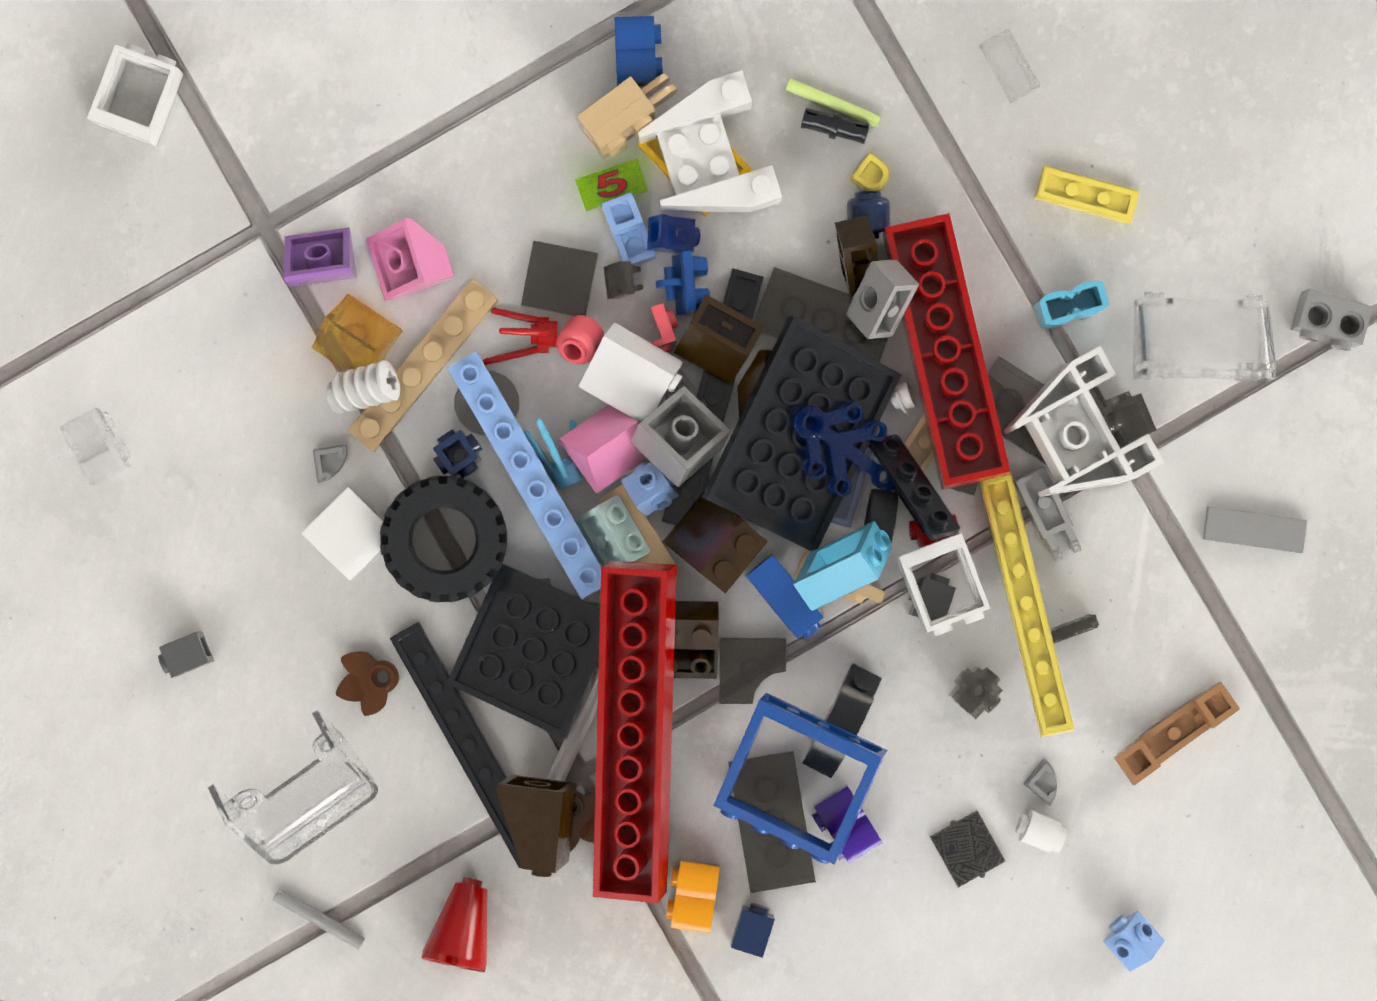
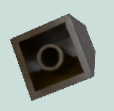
(715, 542)
(539, 820)

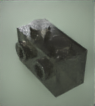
(1127, 417)

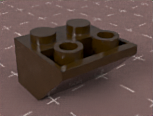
(718, 339)
(696, 639)

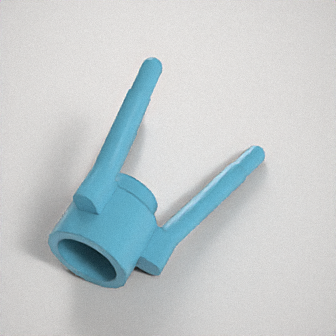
(562, 470)

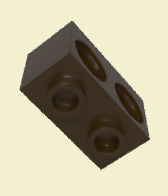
(856, 250)

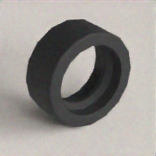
(883, 510)

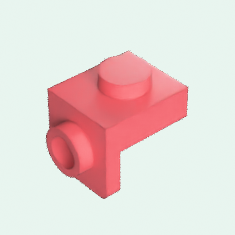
(666, 323)

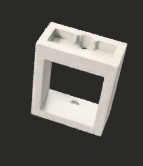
(99, 110)
(969, 614)

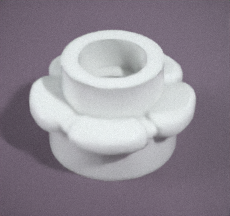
(903, 397)

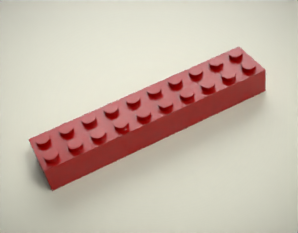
(634, 730)

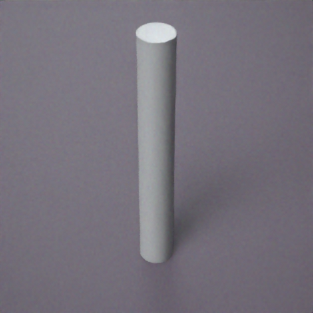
(318, 919)

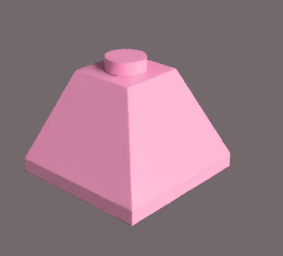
(408, 259)

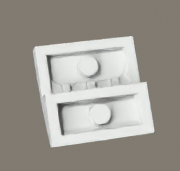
(346, 533)

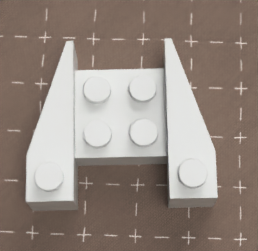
(701, 156)
(1076, 436)

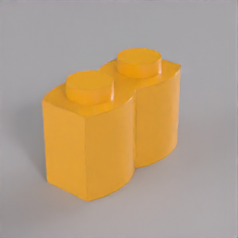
(694, 896)

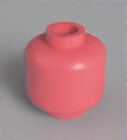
(579, 339)

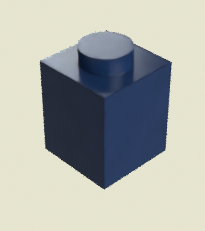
(752, 929)

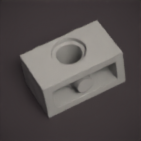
(882, 299)

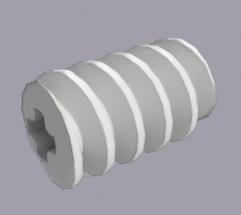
(363, 387)

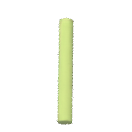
(833, 102)

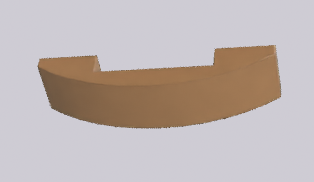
(1175, 732)

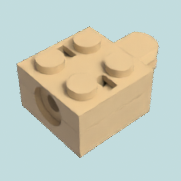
(623, 114)

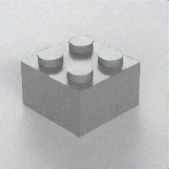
(680, 436)

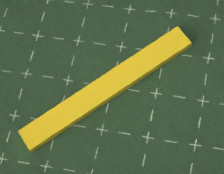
(1026, 606)

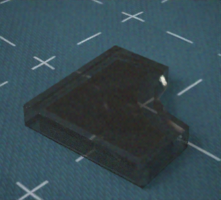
(746, 664)

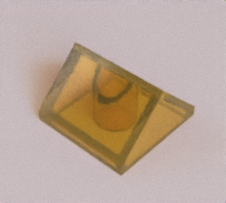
(355, 335)

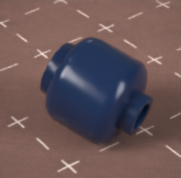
(874, 206)

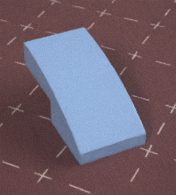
(628, 229)

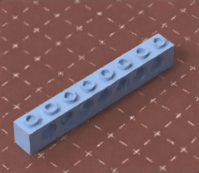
(528, 473)

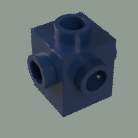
(445, 449)

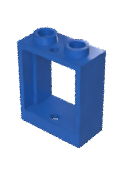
(779, 592)

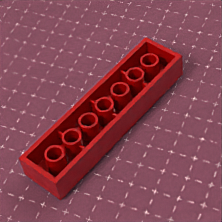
(947, 354)

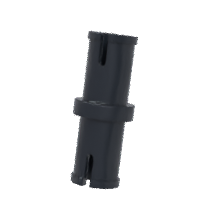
(835, 125)

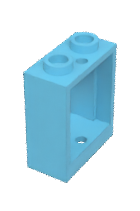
(843, 565)

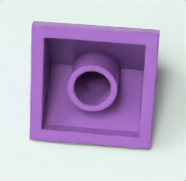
(319, 257)

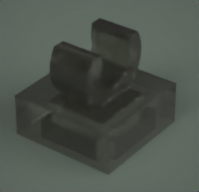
(620, 279)

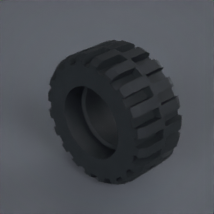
(398, 547)

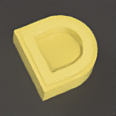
(871, 174)

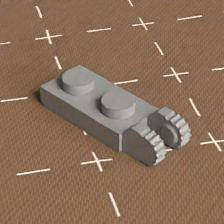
(1046, 511)

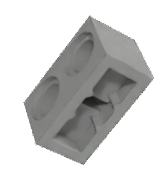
(1332, 311)

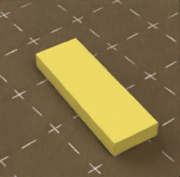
(1086, 194)

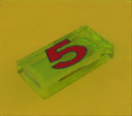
(611, 184)

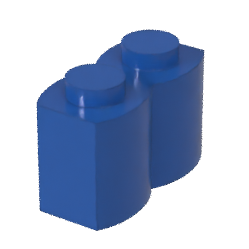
(636, 49)

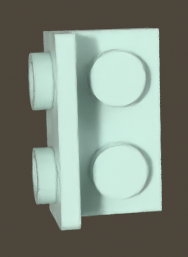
(612, 532)

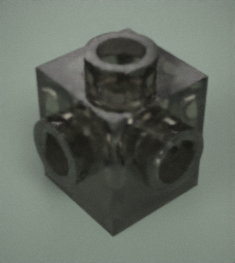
(964, 691)

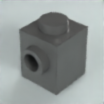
(936, 596)

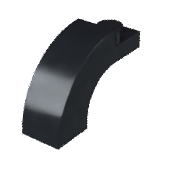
(847, 713)

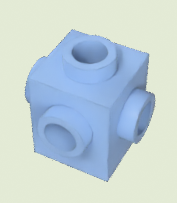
(649, 488)
(1133, 940)

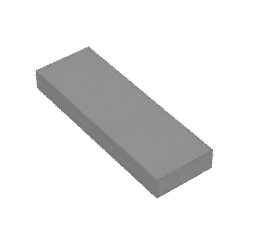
(1254, 529)

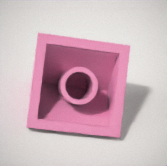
(603, 447)

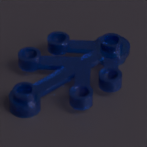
(840, 445)

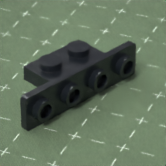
(914, 488)

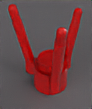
(542, 333)

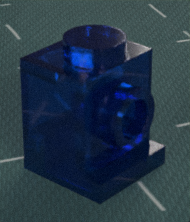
(663, 235)

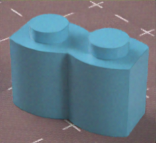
(1079, 303)

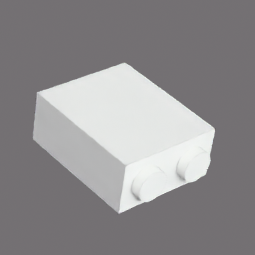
(631, 373)

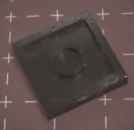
(559, 279)

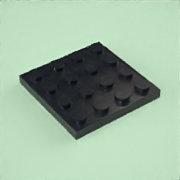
(530, 651)

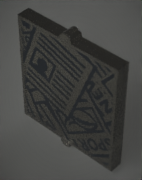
(967, 848)

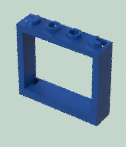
(820, 731)

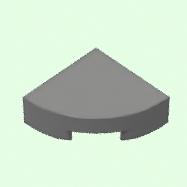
(329, 461)
(1043, 782)

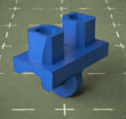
(680, 282)

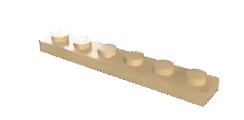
(426, 363)

